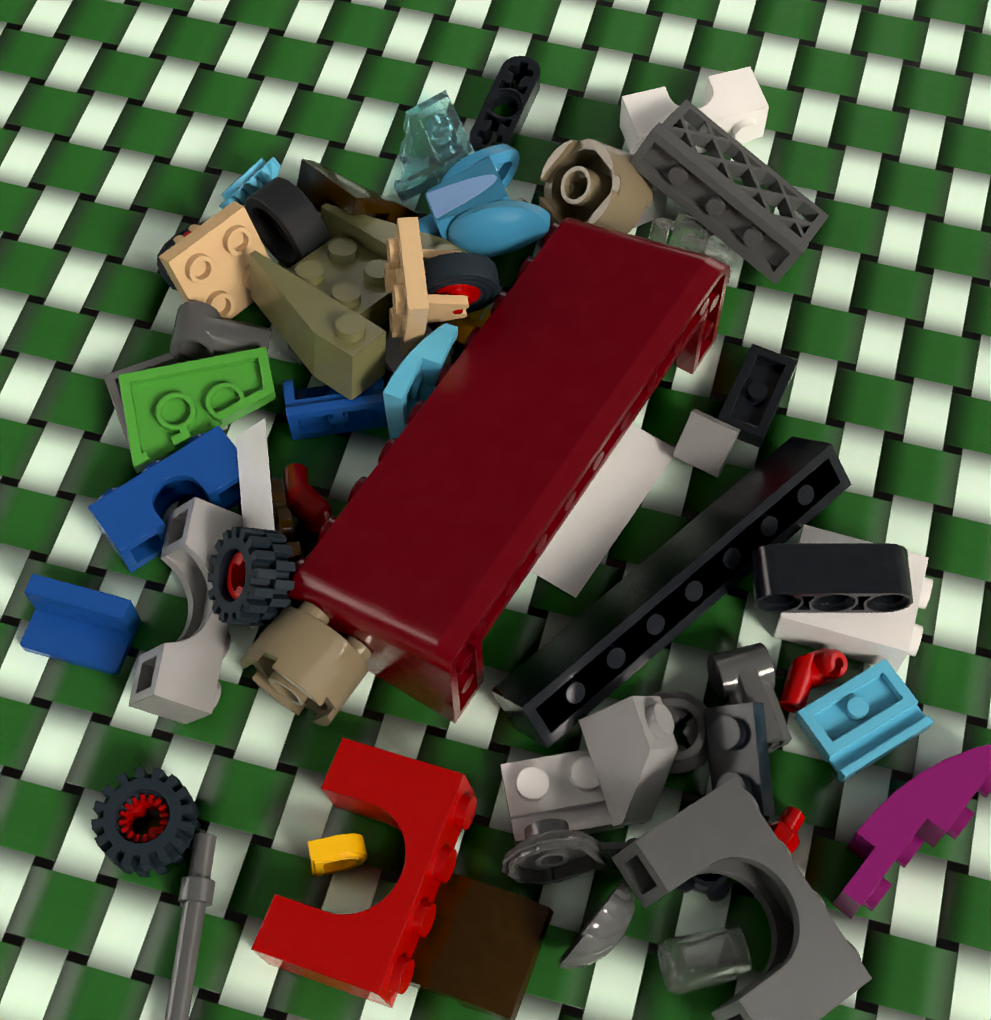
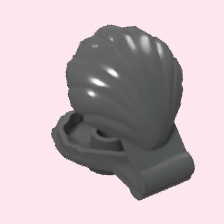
(557, 854)

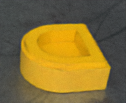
(336, 853)

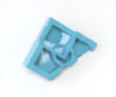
(416, 377)

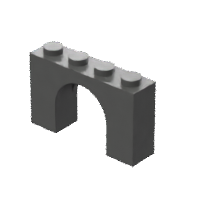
(726, 835)

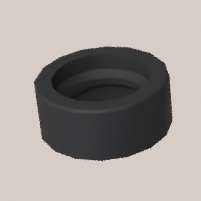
(286, 221)

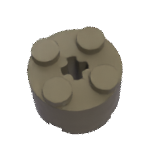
(594, 186)
(307, 662)

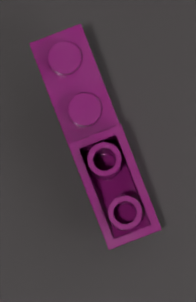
(915, 813)

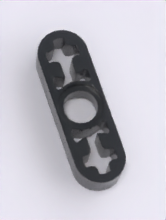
(504, 94)

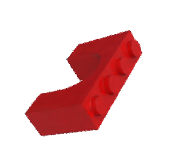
(373, 948)

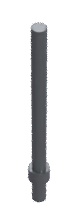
(195, 895)

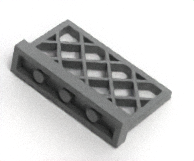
(729, 210)

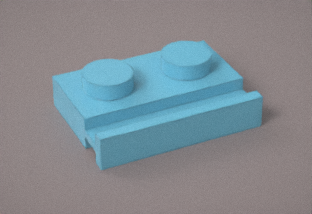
(863, 720)

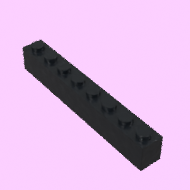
(669, 590)

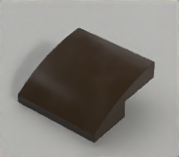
(481, 946)

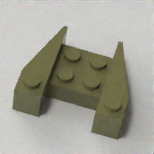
(335, 299)

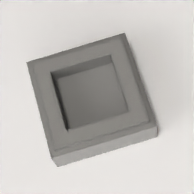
(706, 442)

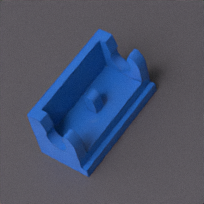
(327, 412)

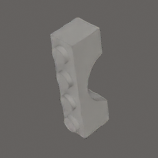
(183, 676)

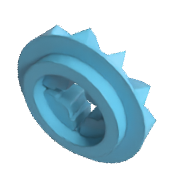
(251, 181)

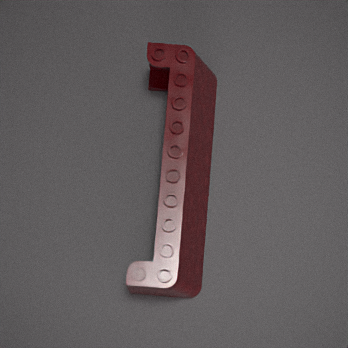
(505, 452)

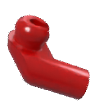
(304, 499)
(808, 673)

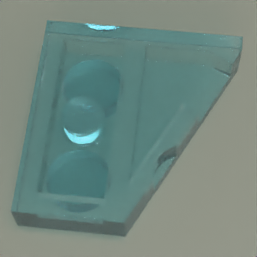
(431, 145)

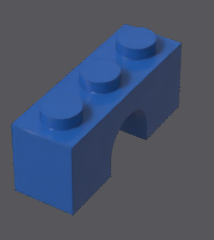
(135, 511)

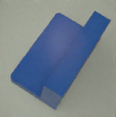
(79, 625)

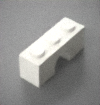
(730, 101)

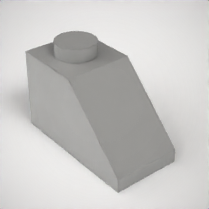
(631, 755)

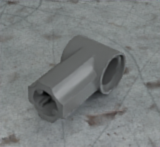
(204, 334)
(746, 677)

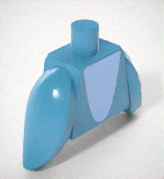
(476, 210)

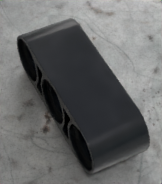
(831, 578)

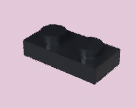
(757, 393)
(740, 749)

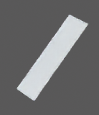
(255, 478)
(603, 510)

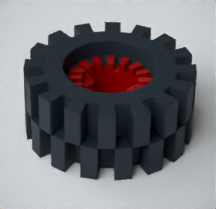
(250, 576)
(131, 802)

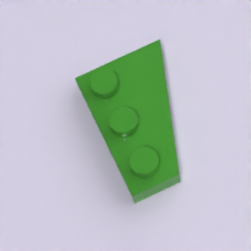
(190, 398)

